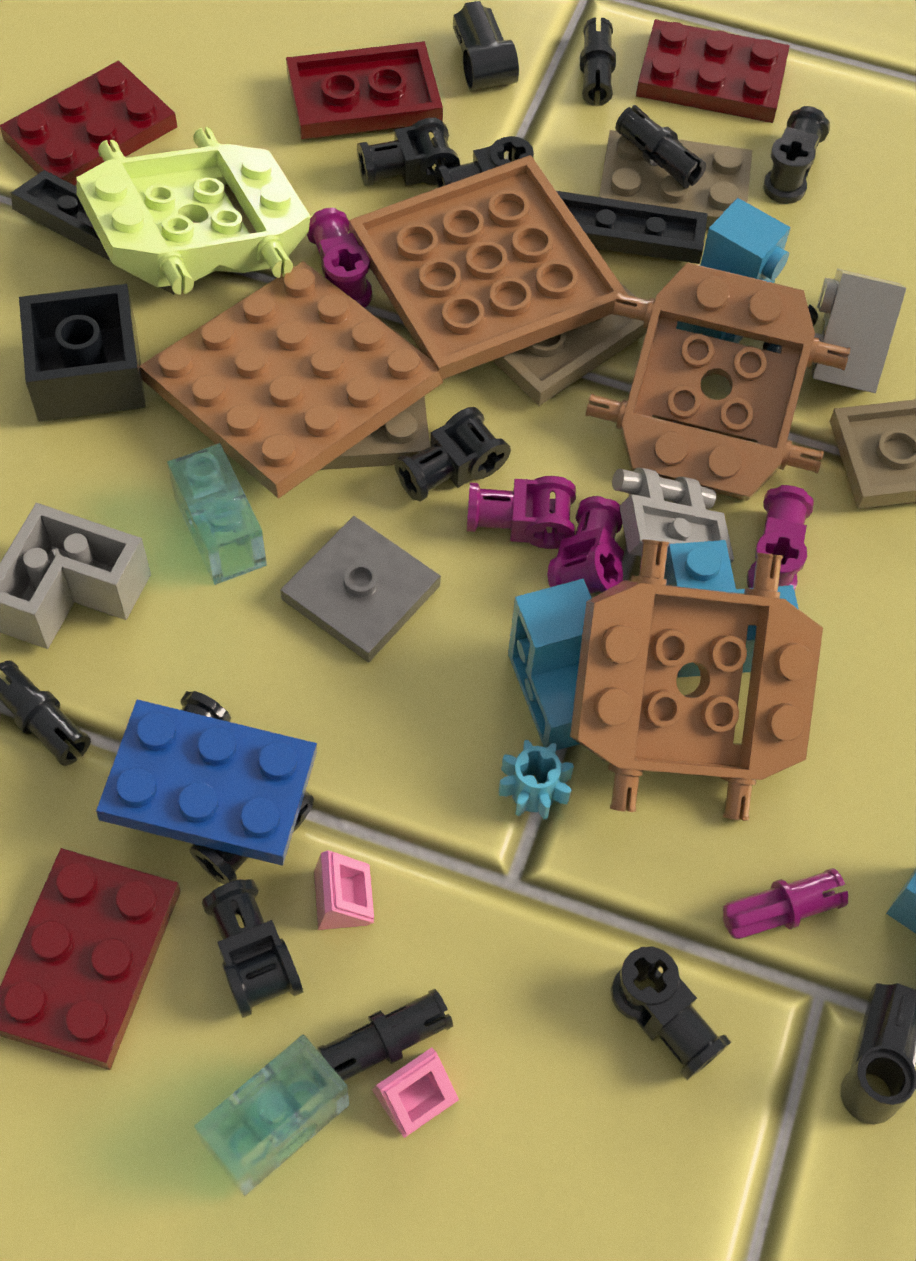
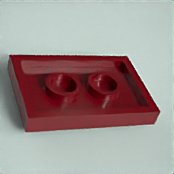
(713, 70)
(363, 89)
(70, 126)
(85, 957)

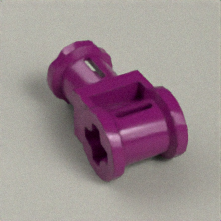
(341, 256)
(525, 510)
(785, 531)
(593, 550)

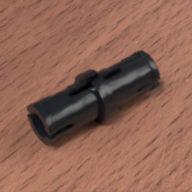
(597, 61)
(660, 146)
(39, 714)
(387, 1035)

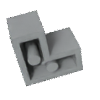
(860, 316)
(65, 562)

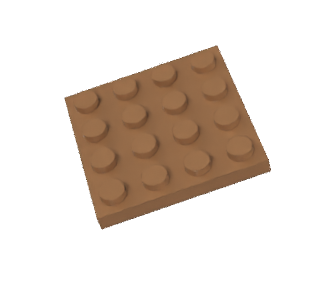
(486, 266)
(291, 377)

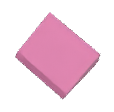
(342, 892)
(416, 1092)

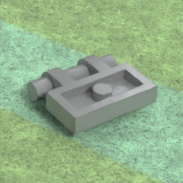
(667, 510)

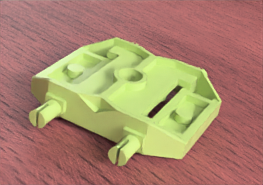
(149, 202)

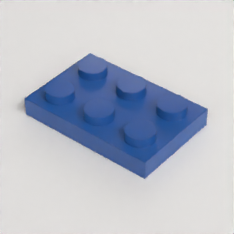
(208, 782)

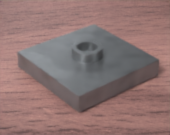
(360, 588)

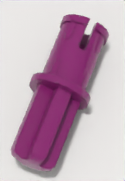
(784, 904)

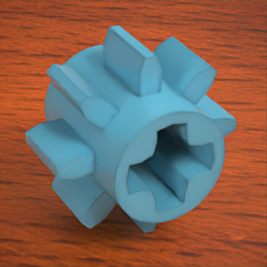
(547, 771)

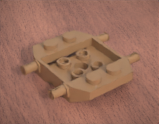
(761, 381)
(629, 694)

